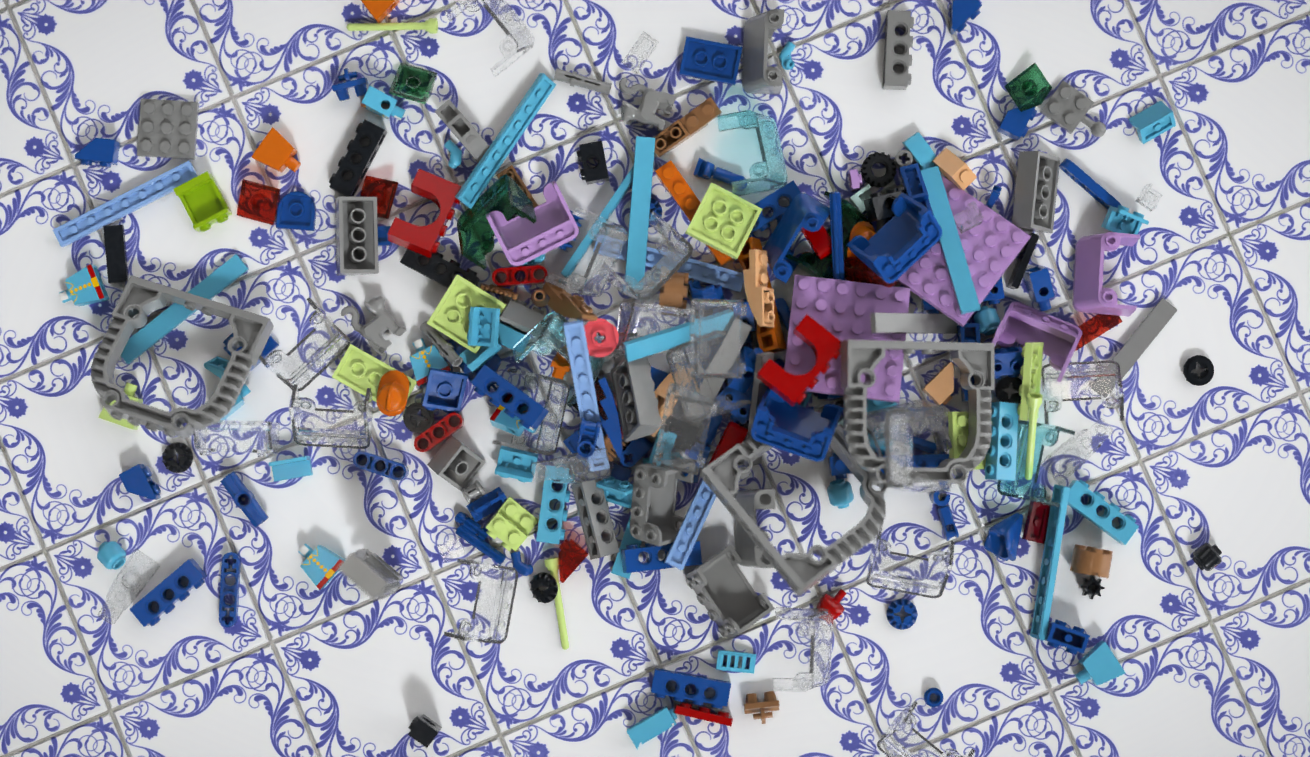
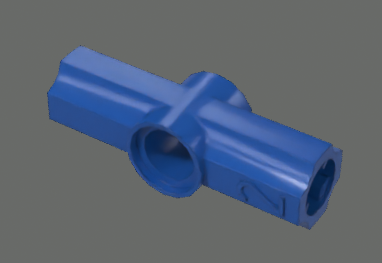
(236, 489)

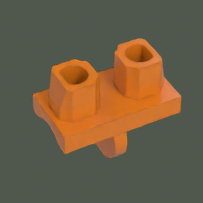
(561, 366)

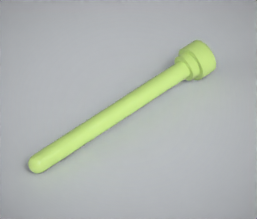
(429, 26)
(1034, 401)
(553, 565)

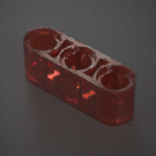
(858, 271)

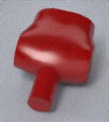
(832, 603)

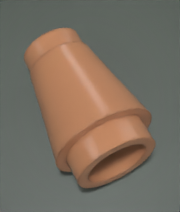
(540, 303)

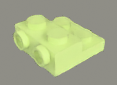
(511, 524)

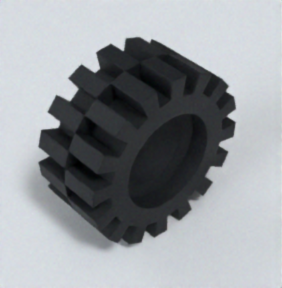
(878, 158)

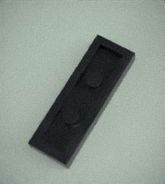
(116, 254)
(1022, 262)

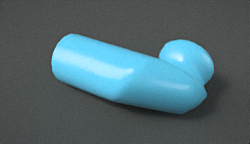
(785, 57)
(455, 154)

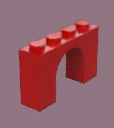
(425, 238)
(791, 386)

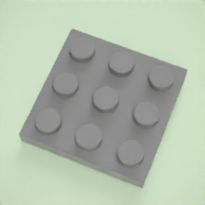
(168, 129)

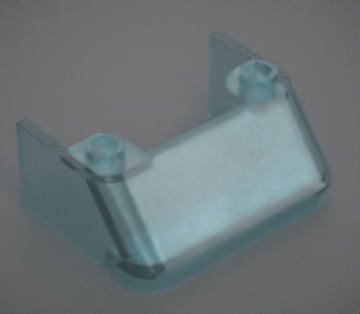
(769, 173)
(550, 336)
(1029, 489)

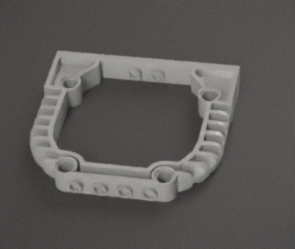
(145, 297)
(971, 359)
(797, 569)

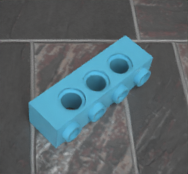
(1003, 429)
(1127, 523)
(544, 533)

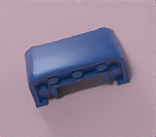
(802, 212)
(899, 241)
(795, 427)

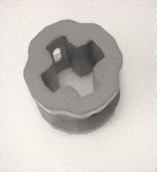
(908, 156)
(473, 491)

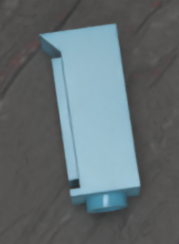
(652, 726)

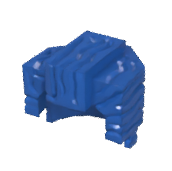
(708, 292)

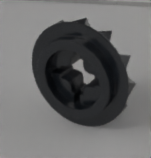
(1202, 362)
(1004, 383)
(411, 423)
(184, 462)
(546, 580)

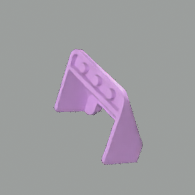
(527, 240)

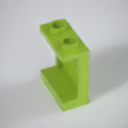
(203, 201)

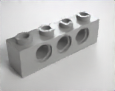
(894, 20)
(594, 528)

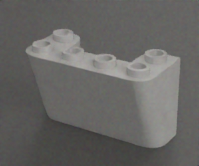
(654, 504)
(744, 546)
(728, 593)

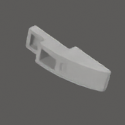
(462, 130)

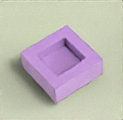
(855, 180)

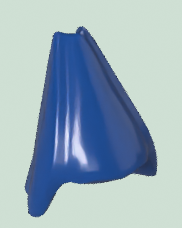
(1004, 537)

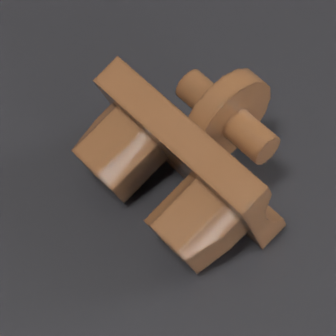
(761, 708)

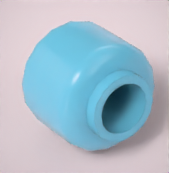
(987, 319)
(840, 493)
(111, 555)

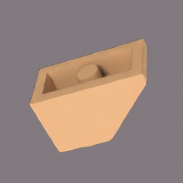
(954, 169)
(941, 385)

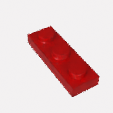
(703, 713)

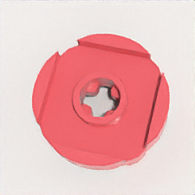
(610, 339)

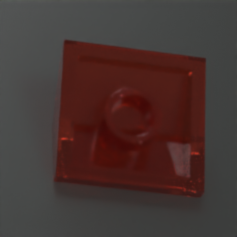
(383, 190)
(258, 202)

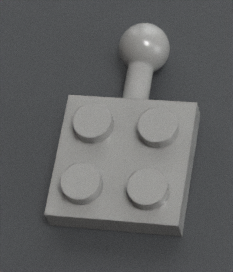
(1069, 108)

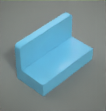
(1153, 121)
(476, 361)
(291, 468)

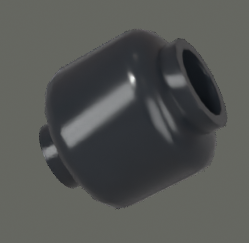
(1207, 556)

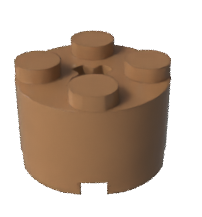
(675, 291)
(1091, 561)

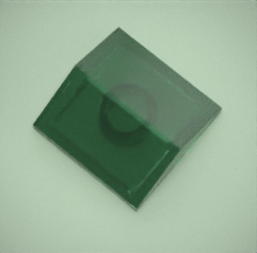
(413, 83)
(1029, 88)

